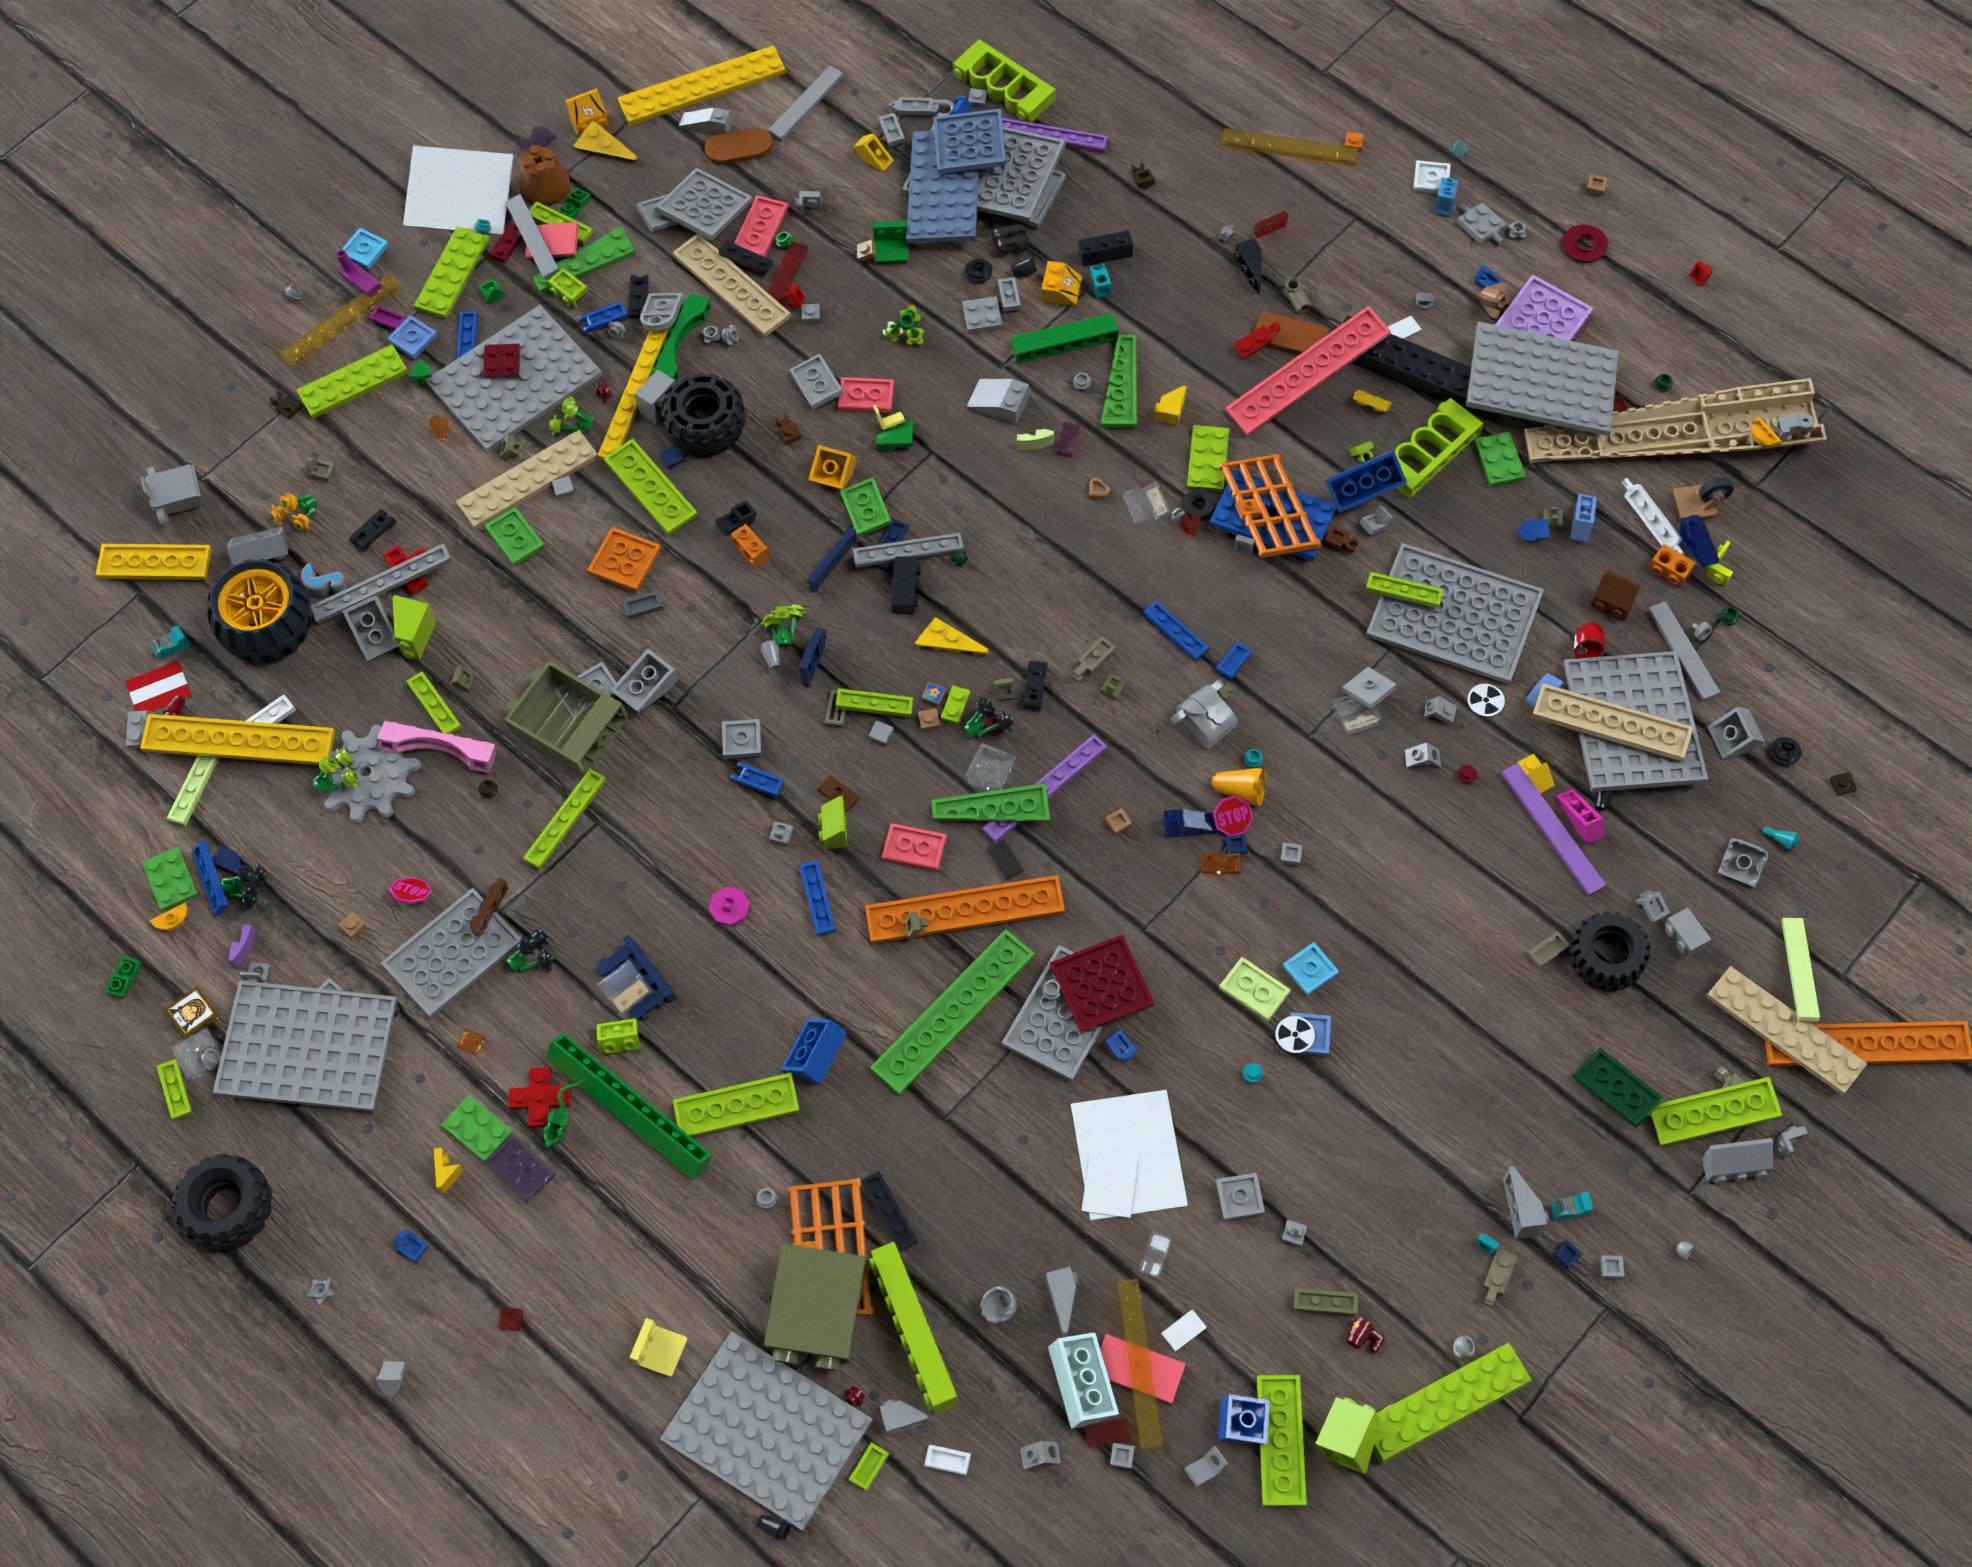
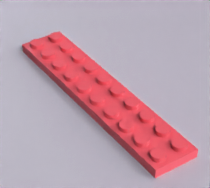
(1308, 370)

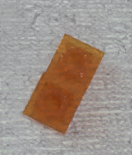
(1220, 863)

